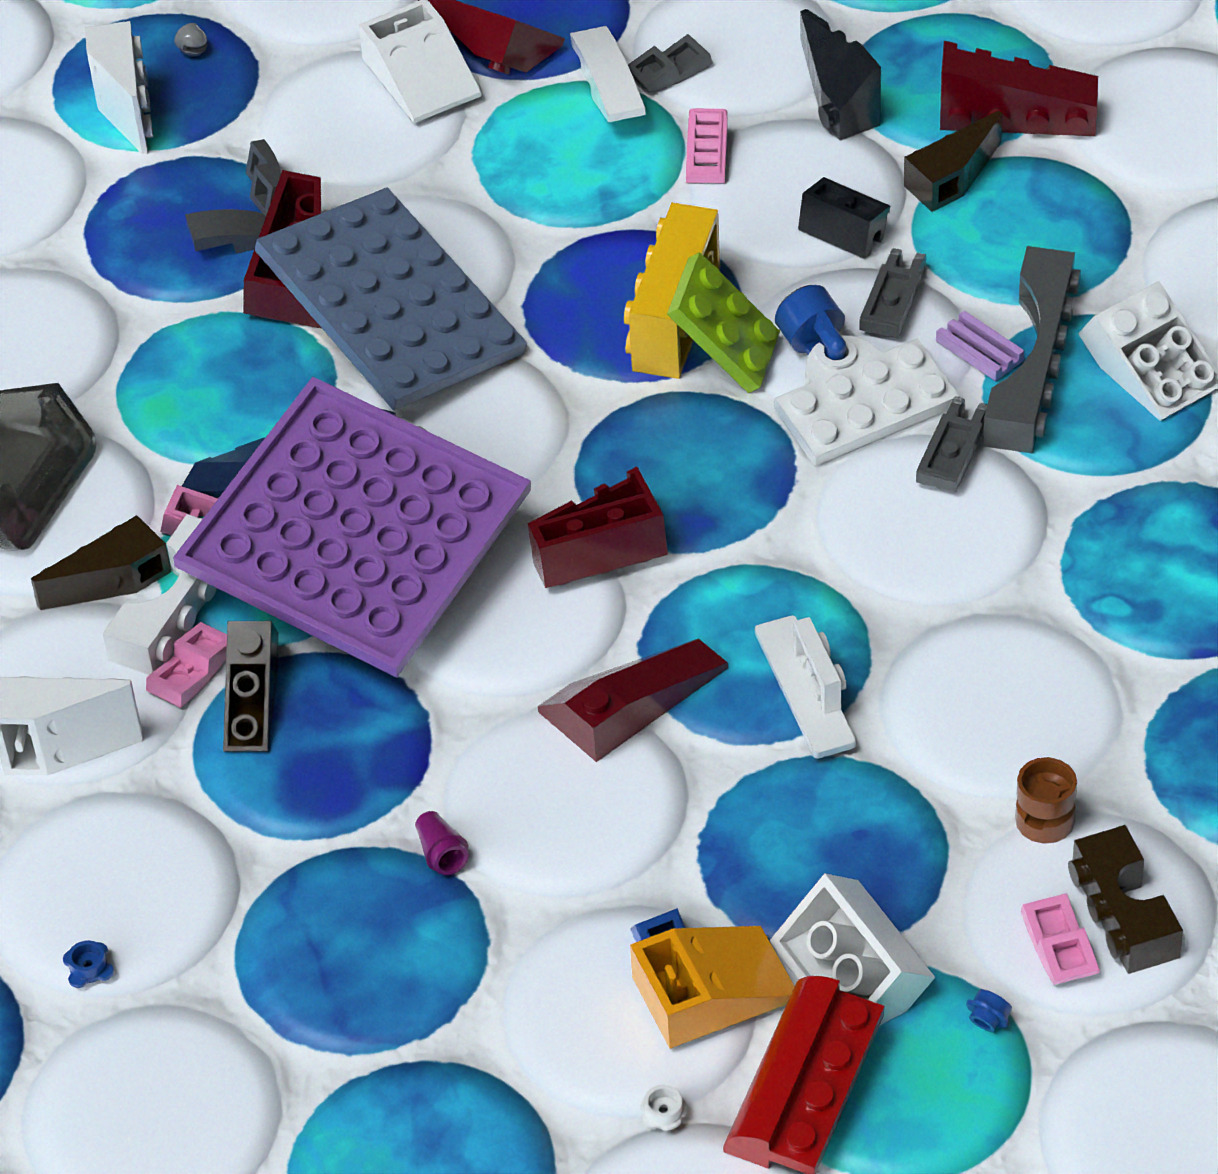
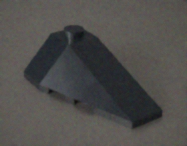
(842, 78)

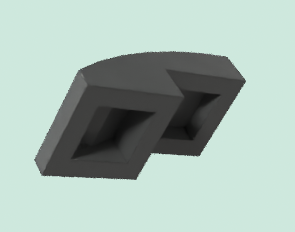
(677, 63)
(264, 173)
(224, 227)

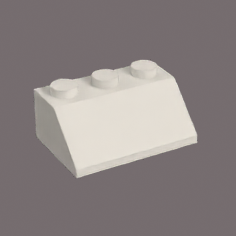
(849, 938)

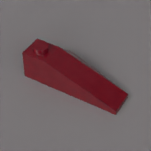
(497, 37)
(622, 701)

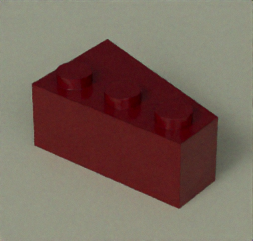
(599, 534)

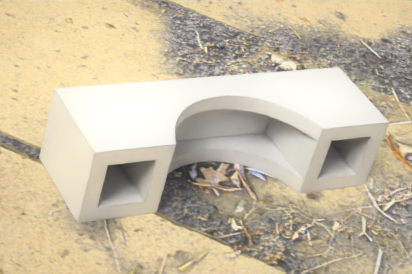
(145, 632)

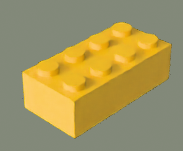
(654, 338)

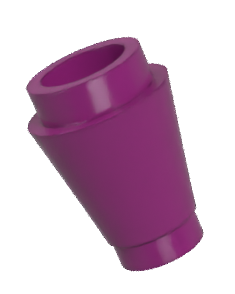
(441, 844)

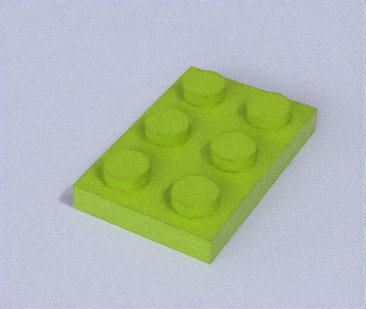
(723, 322)

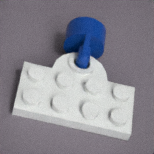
(851, 386)

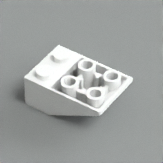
(417, 60)
(120, 80)
(1151, 352)
(64, 722)

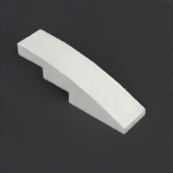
(608, 74)

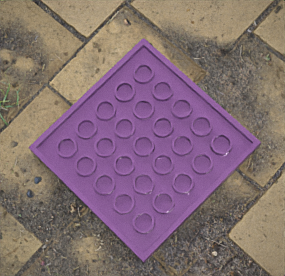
(353, 526)

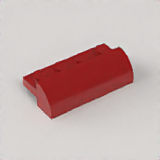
(805, 1076)

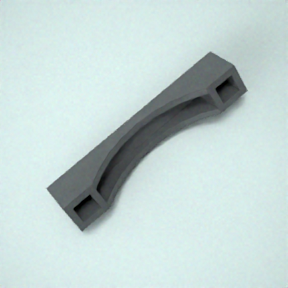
(1017, 403)

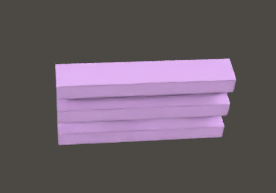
(984, 342)

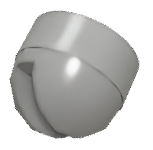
(191, 40)

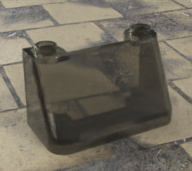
(41, 458)

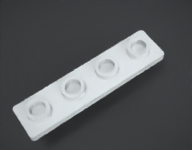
(808, 682)

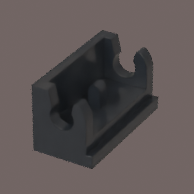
(843, 217)

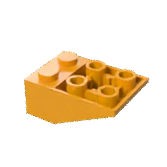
(707, 979)

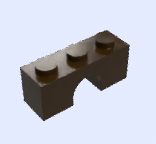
(1136, 930)

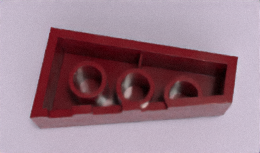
(1028, 96)
(264, 294)

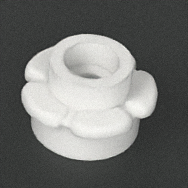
(663, 1097)

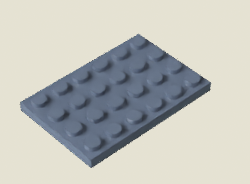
(390, 298)

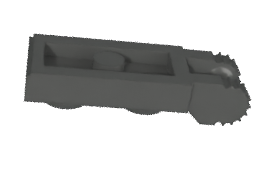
(892, 295)
(951, 447)

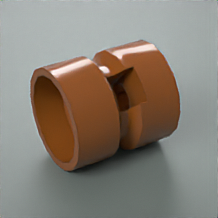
(1046, 800)

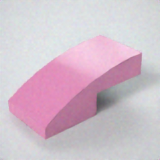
(194, 663)
(1059, 940)

